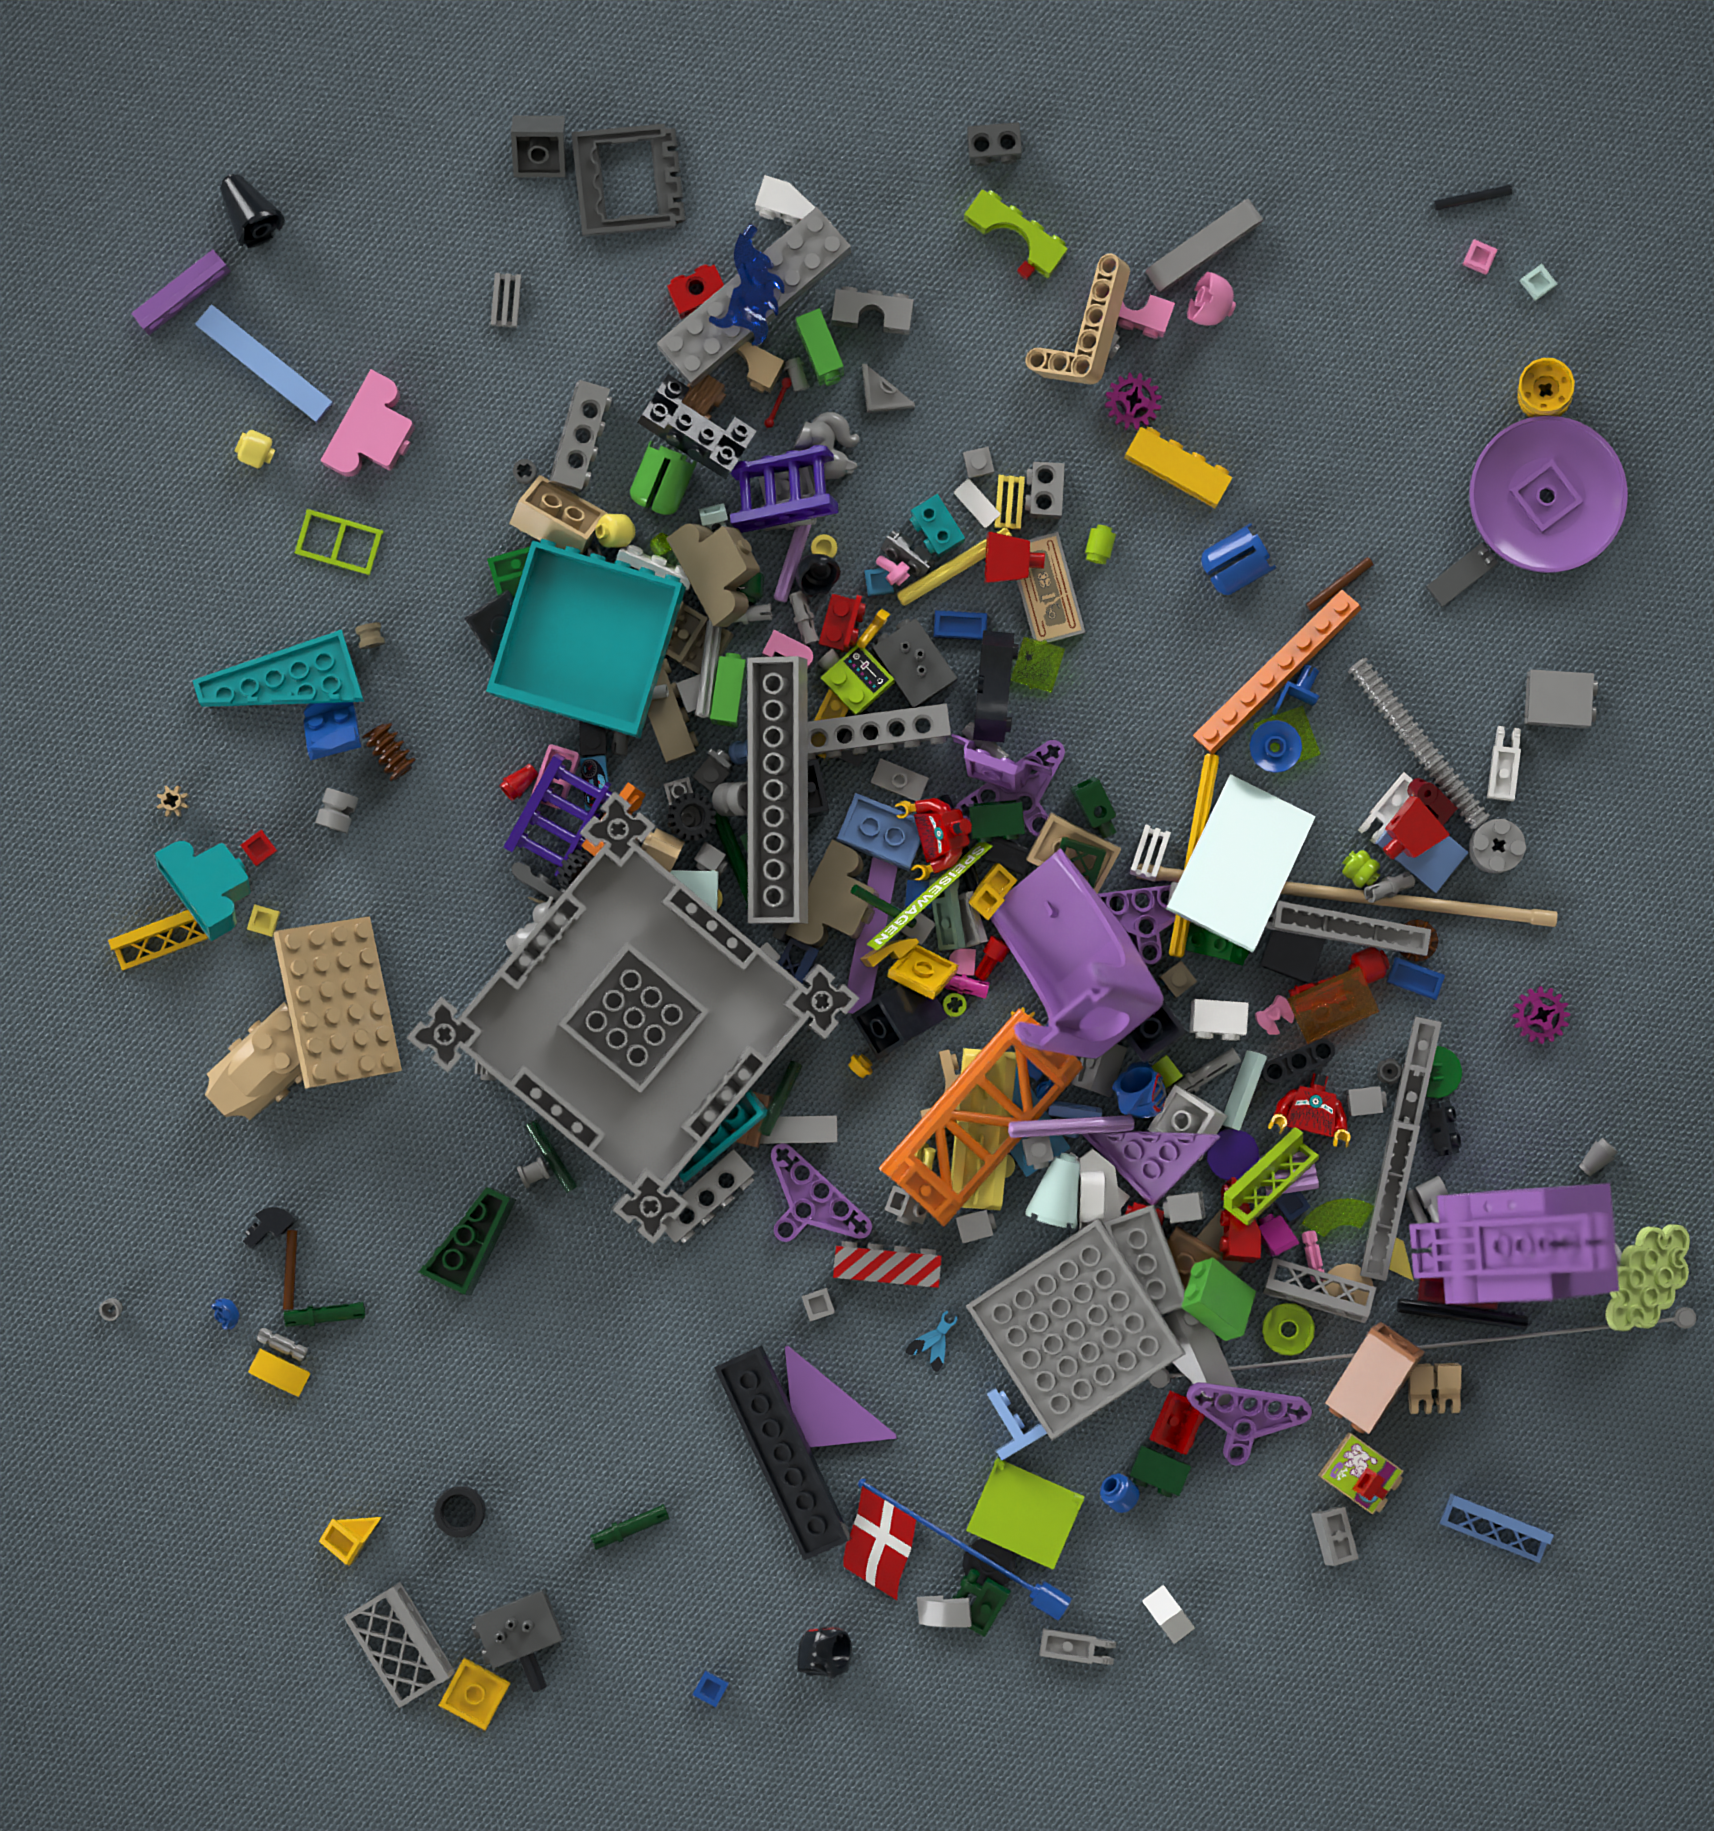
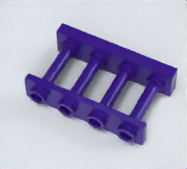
(796, 508)
(544, 793)

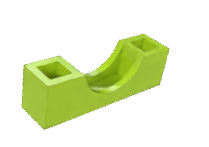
(990, 213)

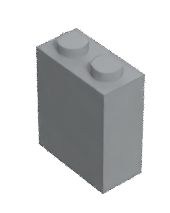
(1560, 699)

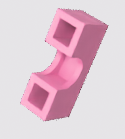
(1150, 319)

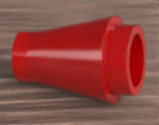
(518, 782)

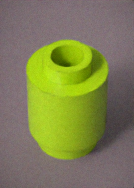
(1100, 544)

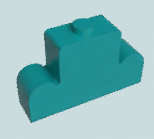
(206, 883)

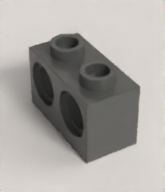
(993, 136)

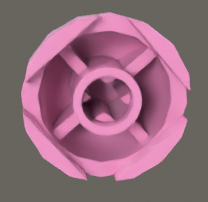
(1212, 301)

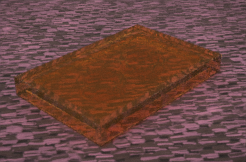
(1333, 1005)

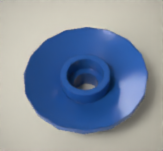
(1285, 737)

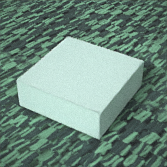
(1538, 282)

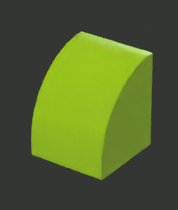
(1167, 1070)

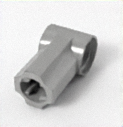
(1428, 1193)

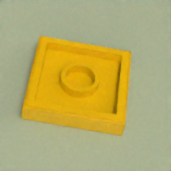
(923, 971)
(474, 1693)

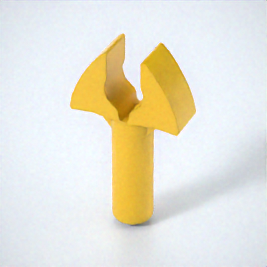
(873, 629)

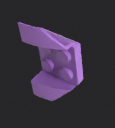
(997, 771)

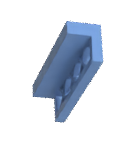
(1498, 1518)

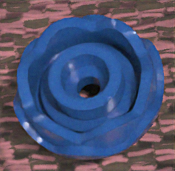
(226, 1313)

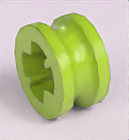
(947, 1000)

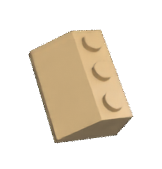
(556, 516)

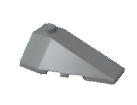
(1203, 1355)

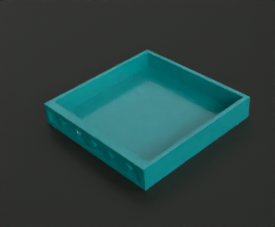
(586, 637)

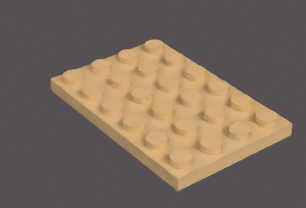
(337, 1001)

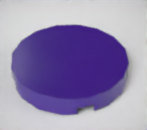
(1232, 1154)

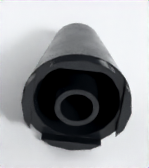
(249, 212)

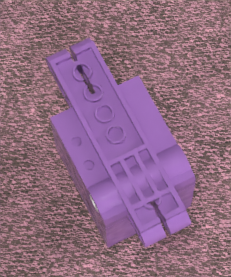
(1520, 1244)

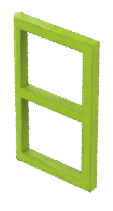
(333, 560)

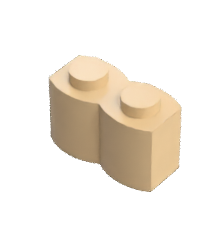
(663, 848)

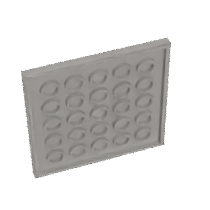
(1075, 1329)

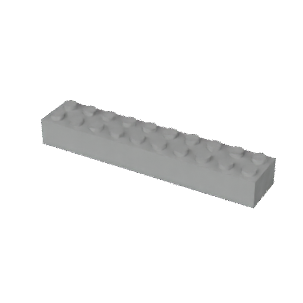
(777, 790)

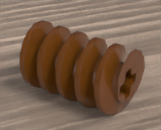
(389, 750)

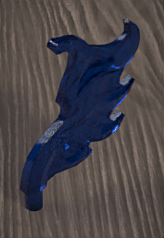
(755, 293)

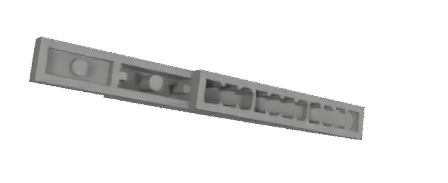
(1345, 927)
(1400, 1148)

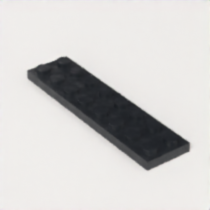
(783, 1453)

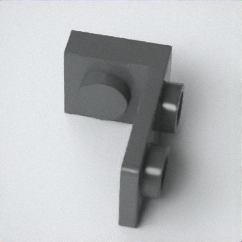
(714, 770)

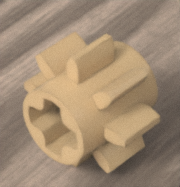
(165, 799)

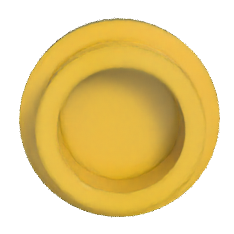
(860, 1065)

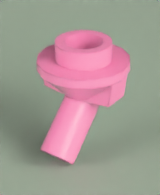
(897, 573)

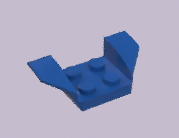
(330, 729)

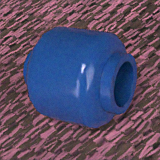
(1119, 1493)

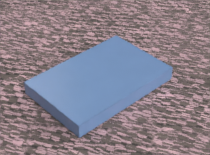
(879, 832)
(1433, 865)

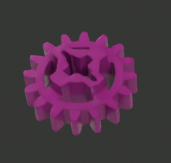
(1143, 404)
(1535, 1004)

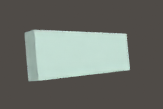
(1243, 1089)

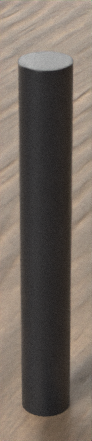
(1472, 197)

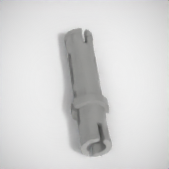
(1207, 1072)

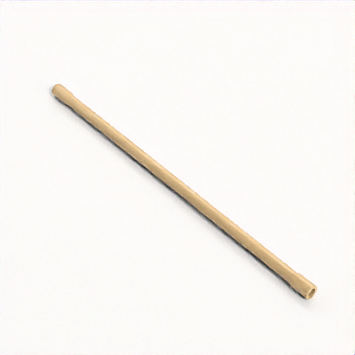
(1533, 916)

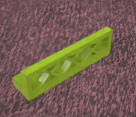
(1263, 1170)

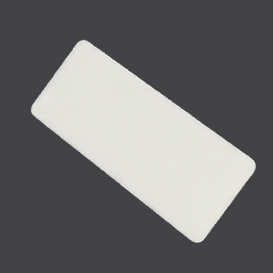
(976, 503)

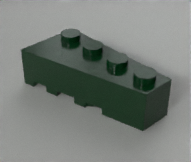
(470, 1243)

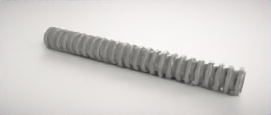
(1418, 743)

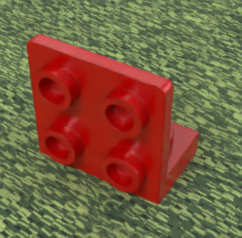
(840, 623)

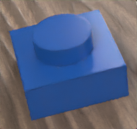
(914, 890)
(710, 1688)

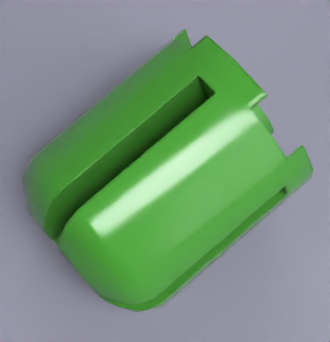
(673, 484)

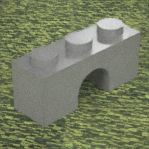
(851, 304)

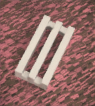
(1156, 834)

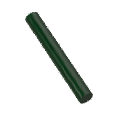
(879, 903)

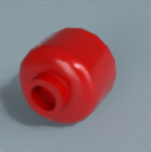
(1372, 963)

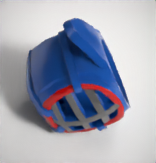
(1140, 1091)

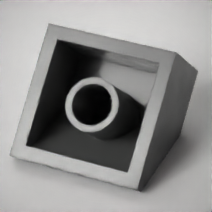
(538, 146)

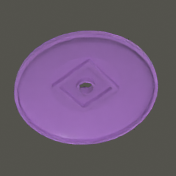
(1585, 487)

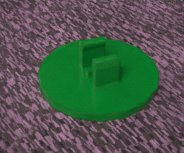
(1445, 1073)

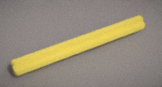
(945, 572)

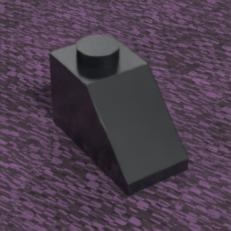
(816, 793)

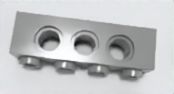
(562, 473)
(732, 1164)

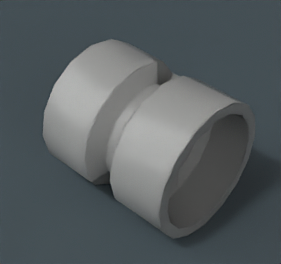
(731, 799)
(336, 810)

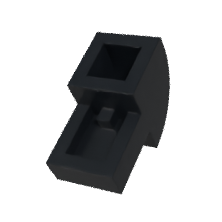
(274, 1220)

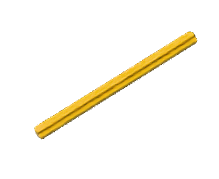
(1199, 822)

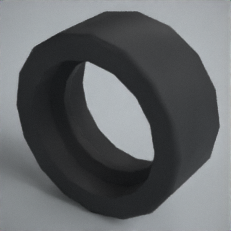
(454, 1531)

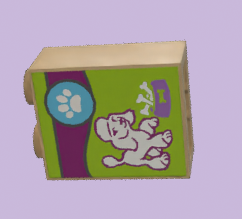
(1349, 1463)

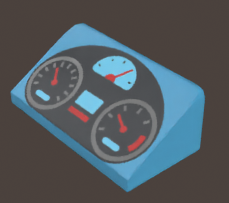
(595, 772)

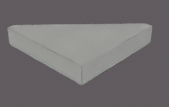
(881, 394)

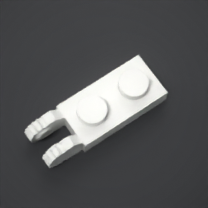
(1504, 767)
(1388, 806)

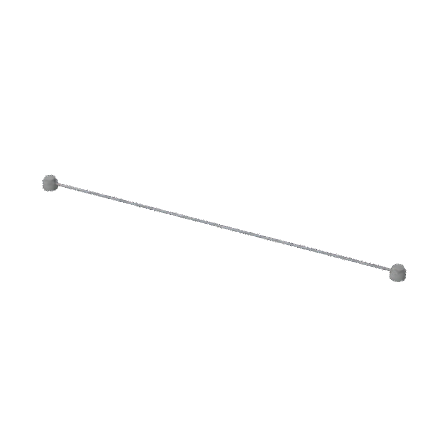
(1682, 1317)

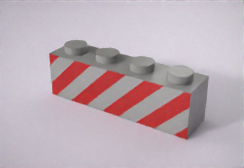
(886, 1265)

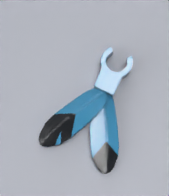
(934, 1338)

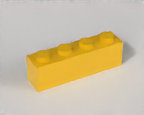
(1178, 467)

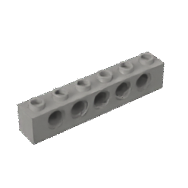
(936, 715)

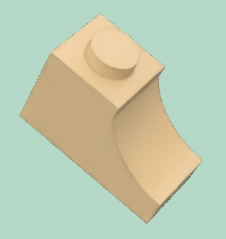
(763, 367)

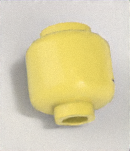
(254, 449)
(615, 530)

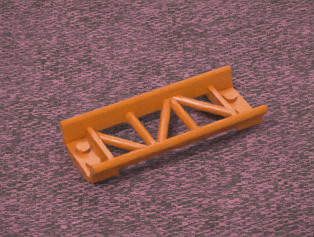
(937, 1193)

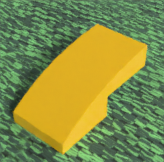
(992, 890)
(895, 949)
(279, 1372)

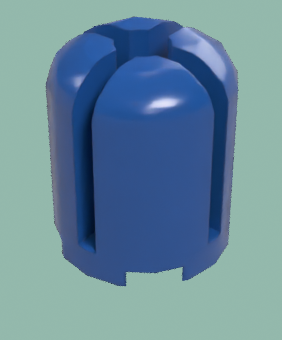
(1242, 572)

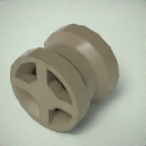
(370, 635)

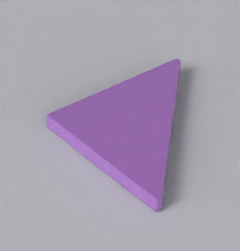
(1152, 1159)
(825, 1410)

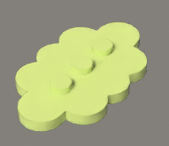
(1649, 1277)

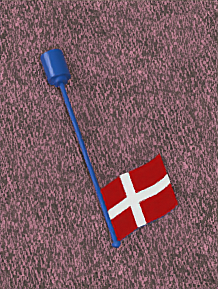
(884, 1539)

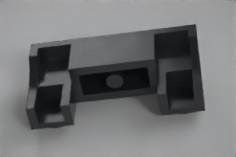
(692, 432)

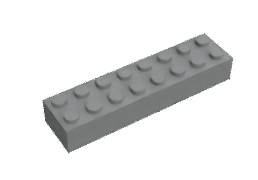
(798, 259)

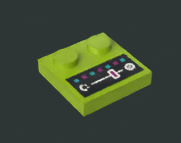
(858, 679)

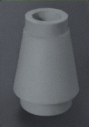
(1598, 1157)

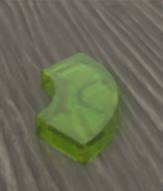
(1337, 1213)

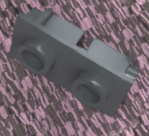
(897, 548)

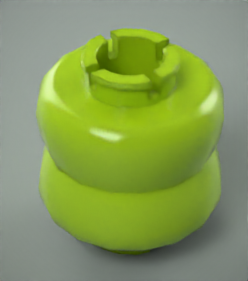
(1361, 869)

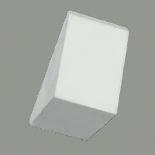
(1168, 1614)

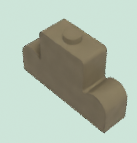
(716, 568)
(831, 899)

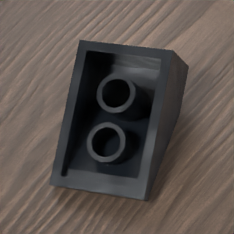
(1156, 1033)

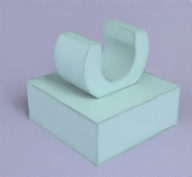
(713, 515)

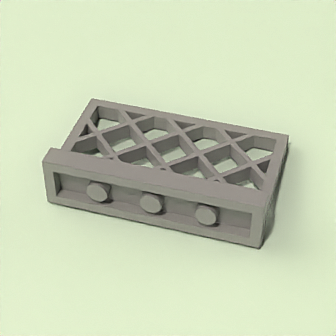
(414, 1628)

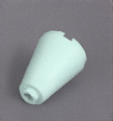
(1058, 1193)

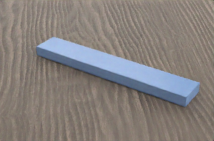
(264, 363)

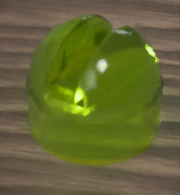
(660, 545)

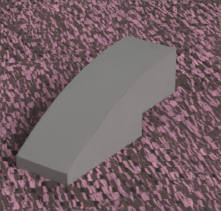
(803, 1130)

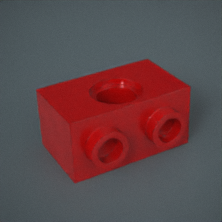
(680, 286)

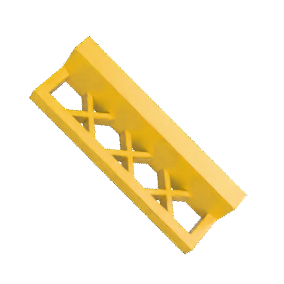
(152, 930)

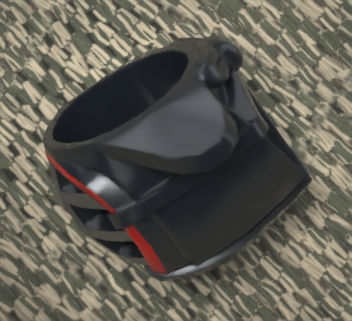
(824, 1652)

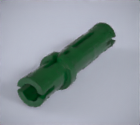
(315, 1315)
(629, 1527)

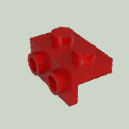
(1177, 1423)

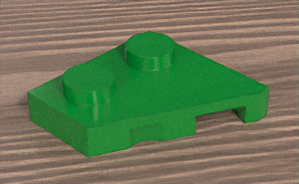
(508, 569)

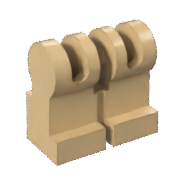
(1441, 1376)

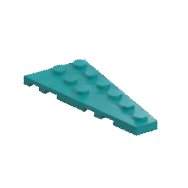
(296, 675)

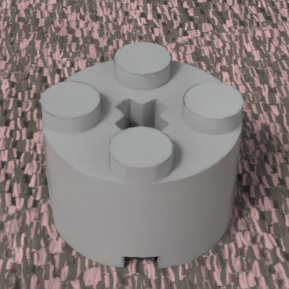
(1500, 831)

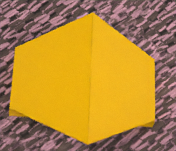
(348, 1537)

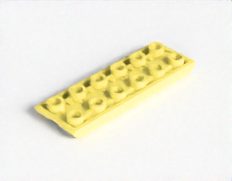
(965, 1162)

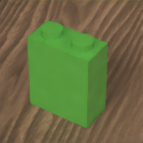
(820, 347)
(728, 690)
(1218, 1299)

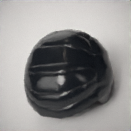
(817, 574)

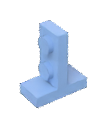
(1014, 1426)

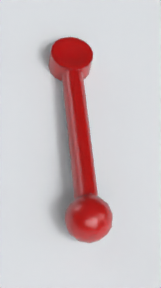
(786, 383)

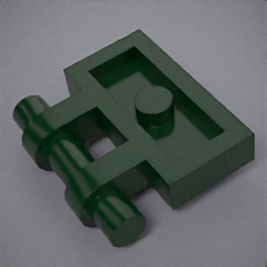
(987, 1603)

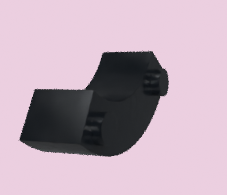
(993, 689)

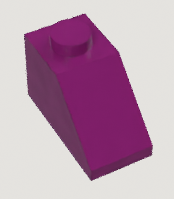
(1276, 1235)

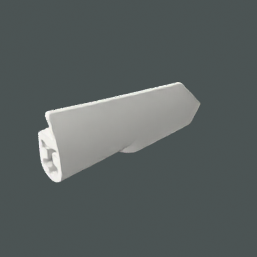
(1097, 1190)

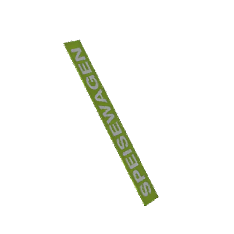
(929, 895)

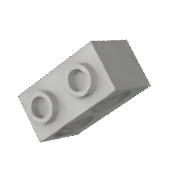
(1051, 491)

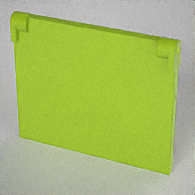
(1025, 1513)

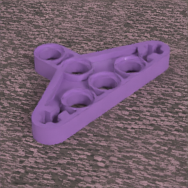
(1033, 789)
(1131, 915)
(803, 1192)
(1259, 1419)

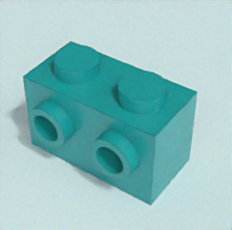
(937, 526)

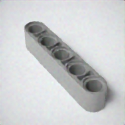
(1204, 245)

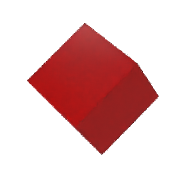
(1025, 270)

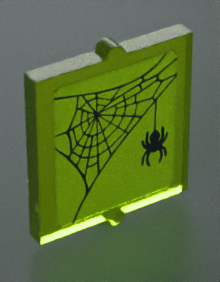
(1037, 664)

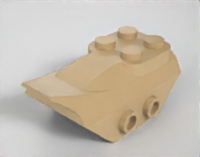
(257, 1068)

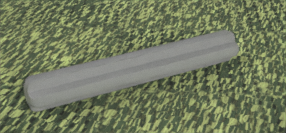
(708, 670)

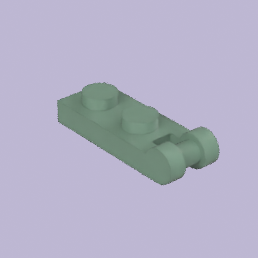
(948, 917)

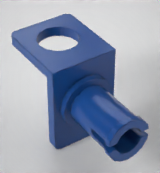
(1301, 689)

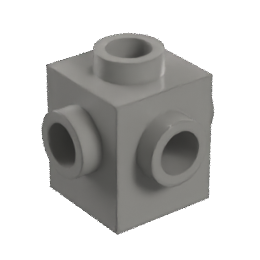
(905, 1207)

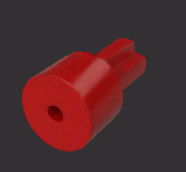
(995, 951)

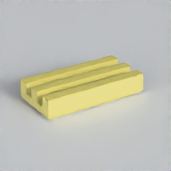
(1011, 479)

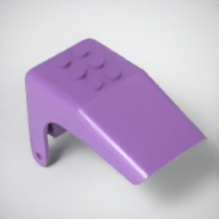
(1075, 961)

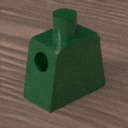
(1090, 795)

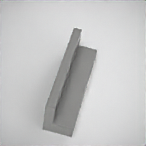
(1317, 1300)

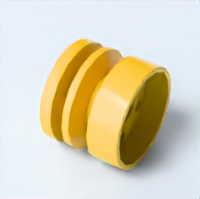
(1543, 375)

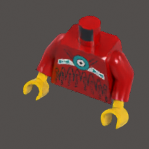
(941, 833)
(1312, 1111)

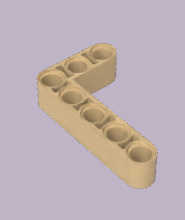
(1090, 330)

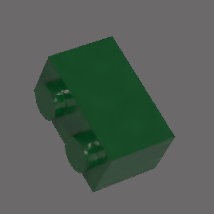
(997, 819)
(1159, 1470)

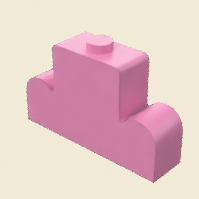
(370, 429)

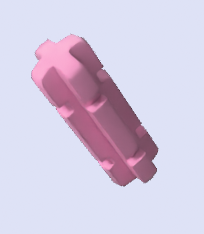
(1312, 1252)

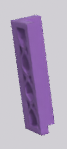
(180, 292)

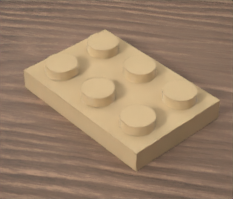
(1049, 842)

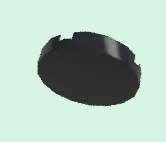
(995, 1553)

